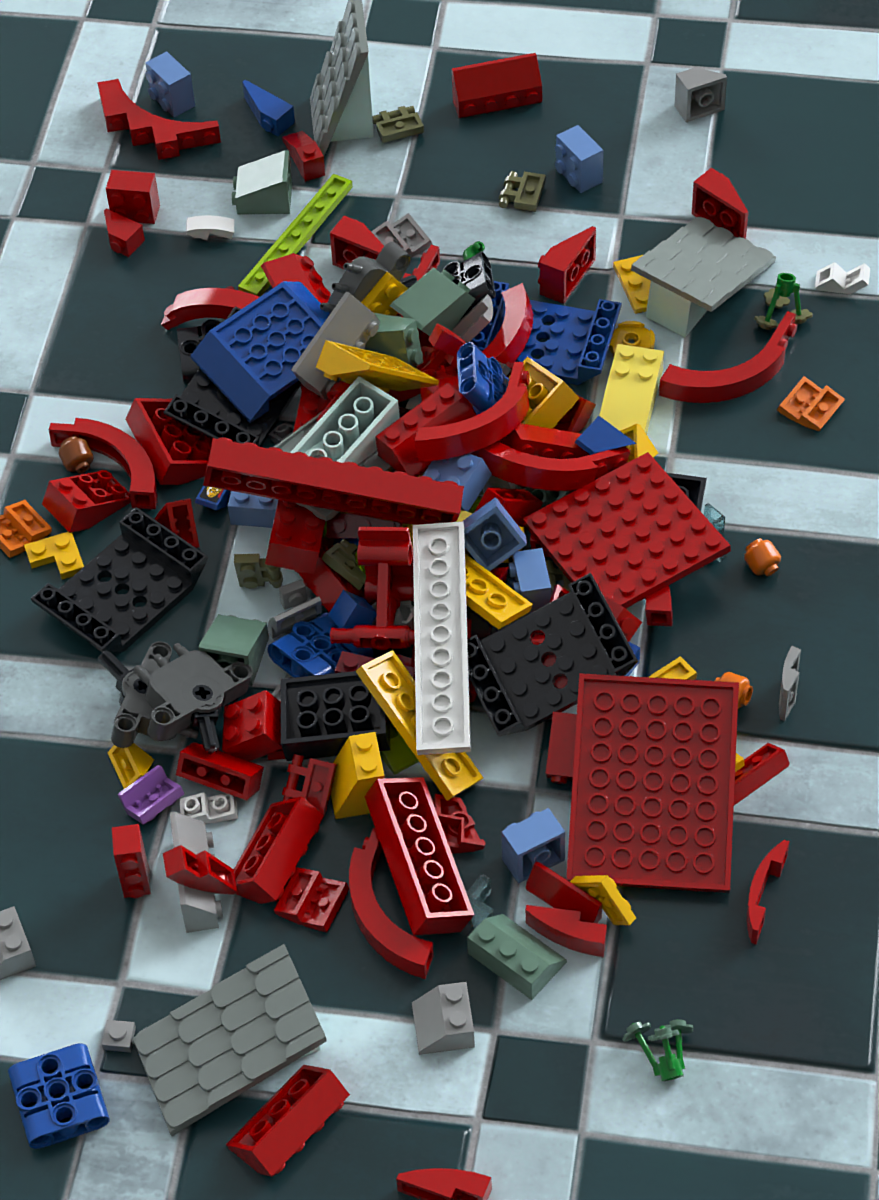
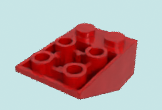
(84, 499)

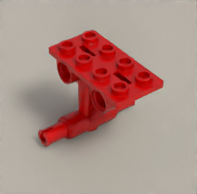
(389, 580)

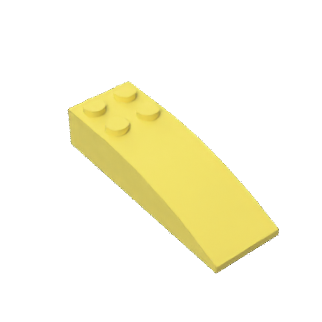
(632, 386)

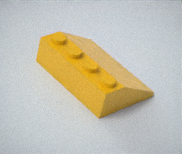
(377, 368)
(547, 395)

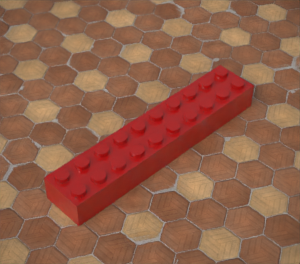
(331, 484)
(296, 530)

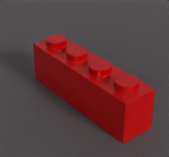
(544, 442)

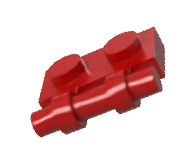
(316, 784)

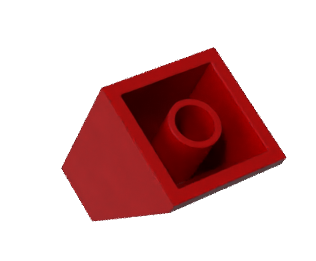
(561, 748)

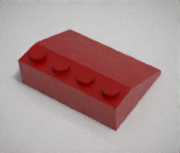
(173, 448)

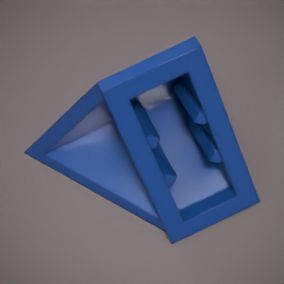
(602, 437)

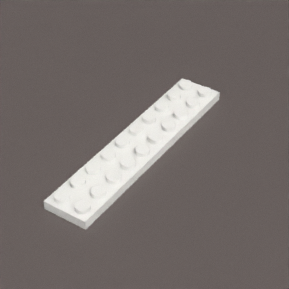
(441, 639)

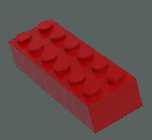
(418, 856)

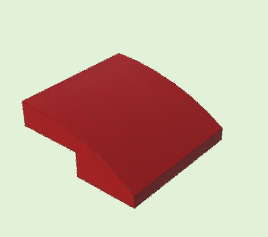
(311, 899)

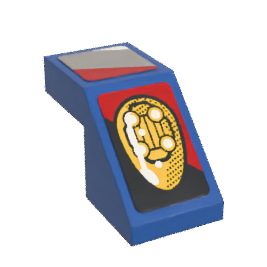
(212, 497)

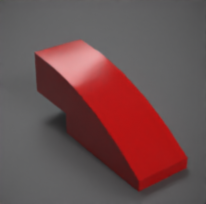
(446, 341)
(199, 871)
(567, 929)
(444, 1184)

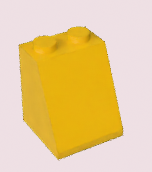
(356, 771)

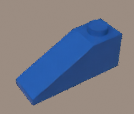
(269, 110)

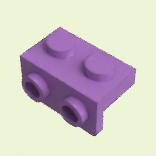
(150, 795)

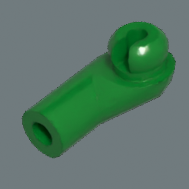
(473, 249)

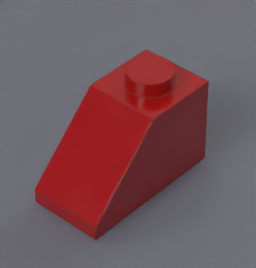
(123, 233)

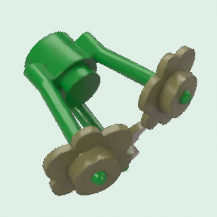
(778, 298)

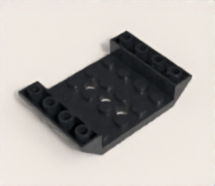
(213, 415)
(145, 561)
(510, 668)

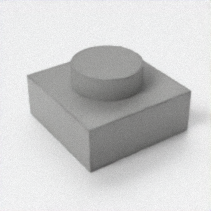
(293, 594)
(118, 1036)

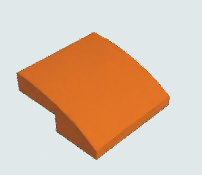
(810, 404)
(21, 526)

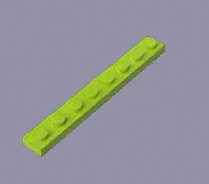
(299, 231)

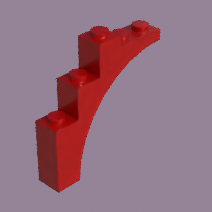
(146, 128)

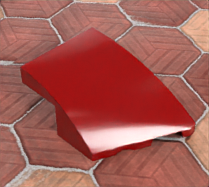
(457, 825)

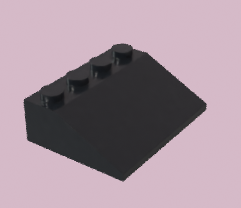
(325, 711)

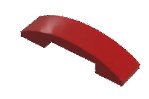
(773, 865)

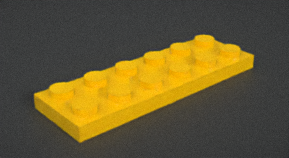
(490, 595)
(395, 694)

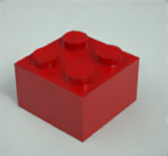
(133, 195)
(252, 726)

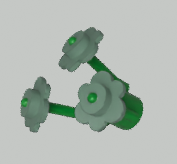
(669, 1066)

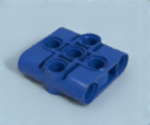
(480, 378)
(309, 649)
(33, 1084)

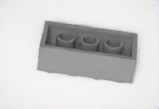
(347, 324)
(197, 906)

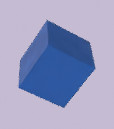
(352, 611)

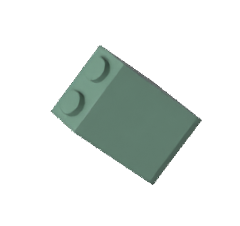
(264, 186)
(434, 301)
(397, 338)
(236, 640)

